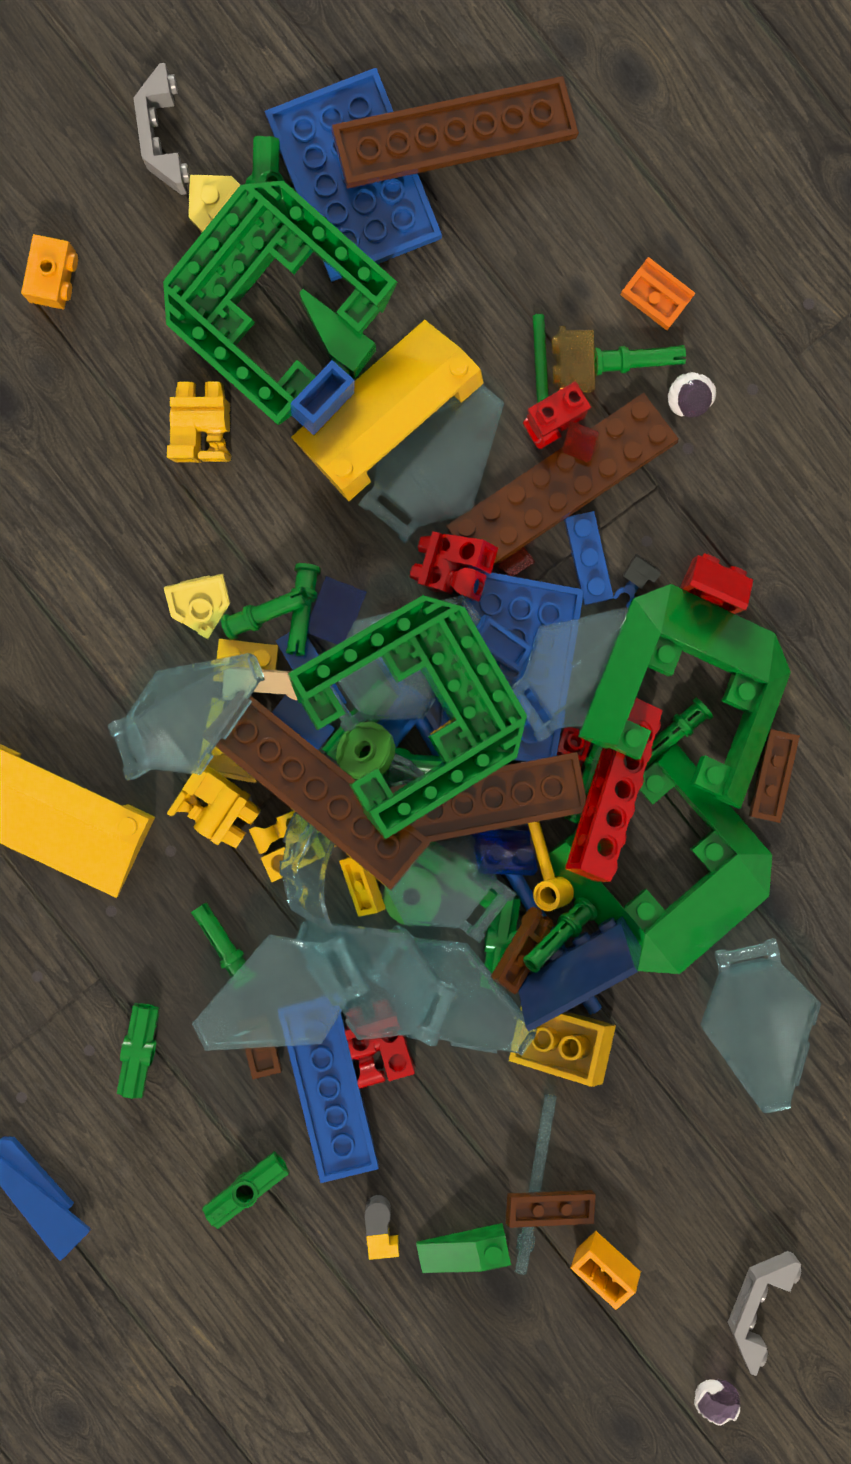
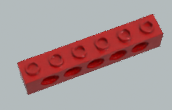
(602, 799)

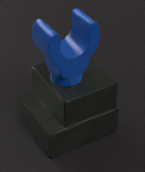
(638, 574)

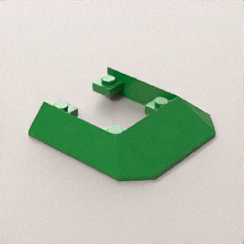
(230, 256)
(653, 637)
(464, 678)
(709, 909)

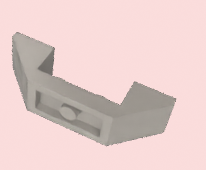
(154, 94)
(778, 1271)

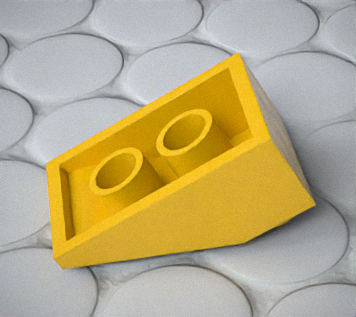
(570, 1048)

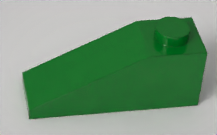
(341, 341)
(465, 1251)

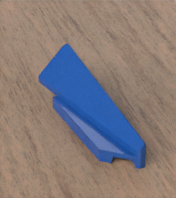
(39, 1199)

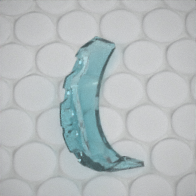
(309, 853)

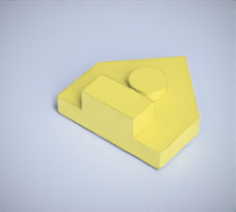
(208, 197)
(199, 602)

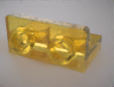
(574, 358)

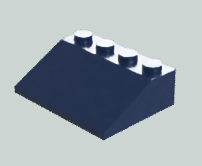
(580, 972)

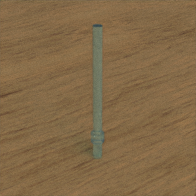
(526, 1240)

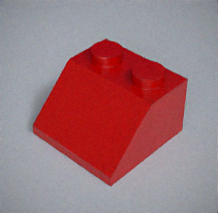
(718, 584)

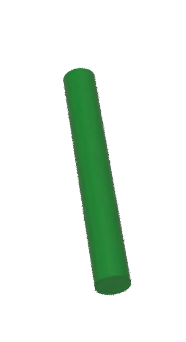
(540, 357)

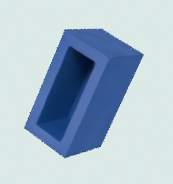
(322, 397)

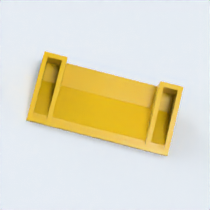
(389, 405)
(68, 824)

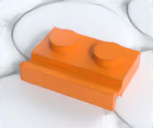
(657, 293)

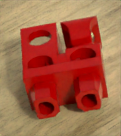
(554, 413)
(443, 560)
(394, 1055)

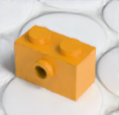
(49, 272)
(606, 1270)

